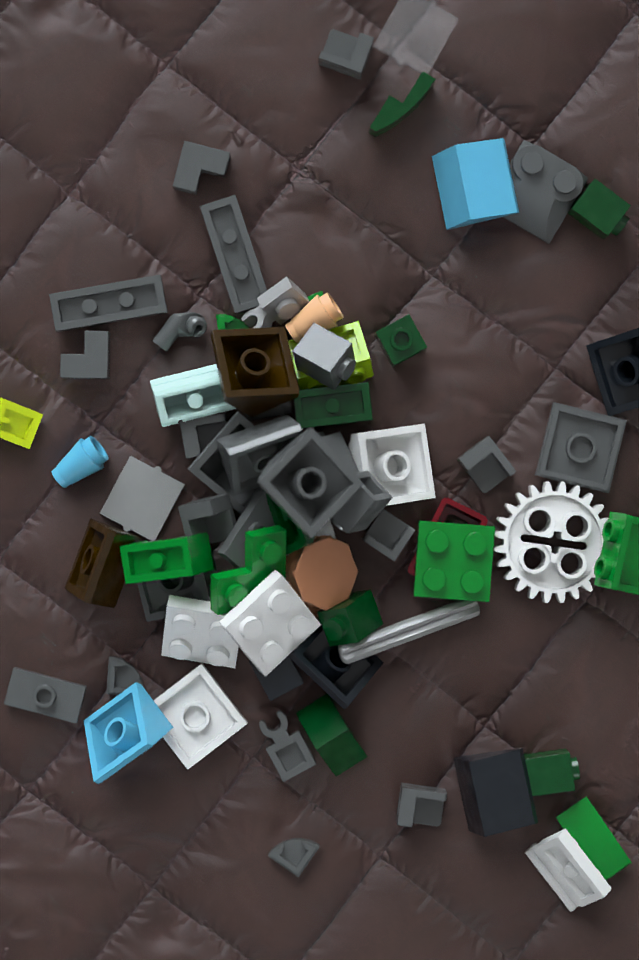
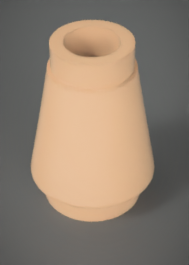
(319, 310)

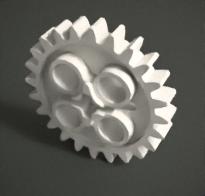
(558, 508)

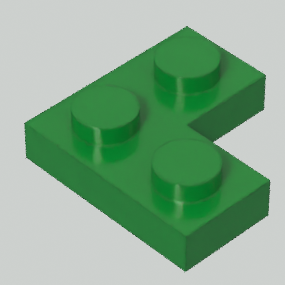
(263, 554)

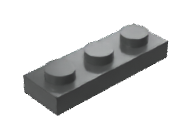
(234, 253)
(108, 303)

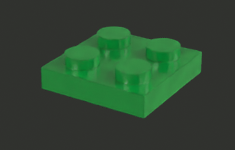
(453, 561)

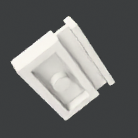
(568, 870)

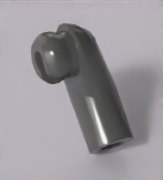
(180, 326)

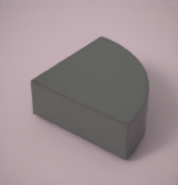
(121, 675)
(294, 854)

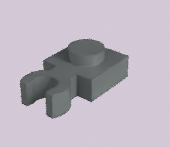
(290, 751)

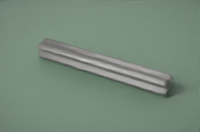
(409, 630)

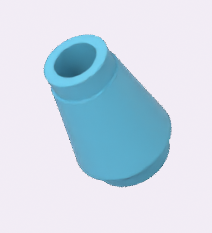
(81, 461)

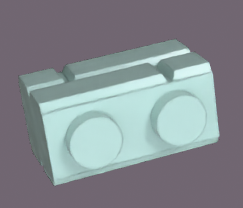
(189, 395)

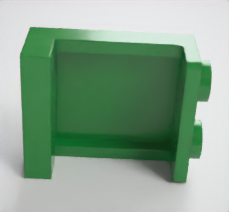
(619, 557)

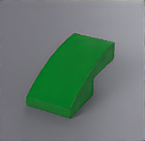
(594, 838)

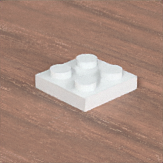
(270, 623)
(195, 633)
(199, 716)

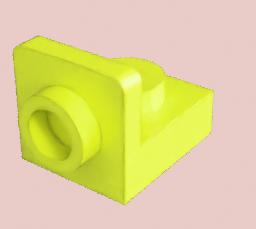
(18, 423)

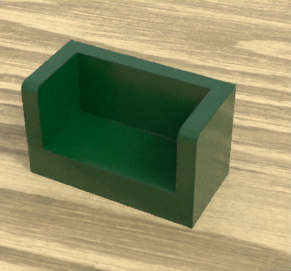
(333, 407)

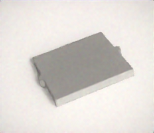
(142, 498)

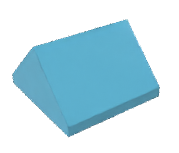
(475, 182)
(123, 731)

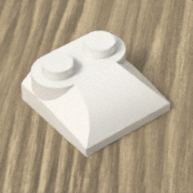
(397, 461)

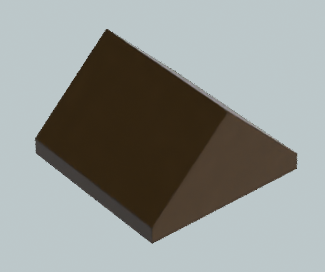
(254, 368)
(98, 567)

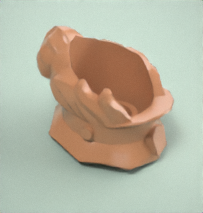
(322, 573)

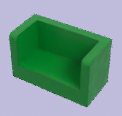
(166, 558)

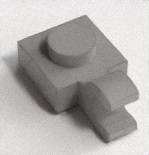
(277, 305)

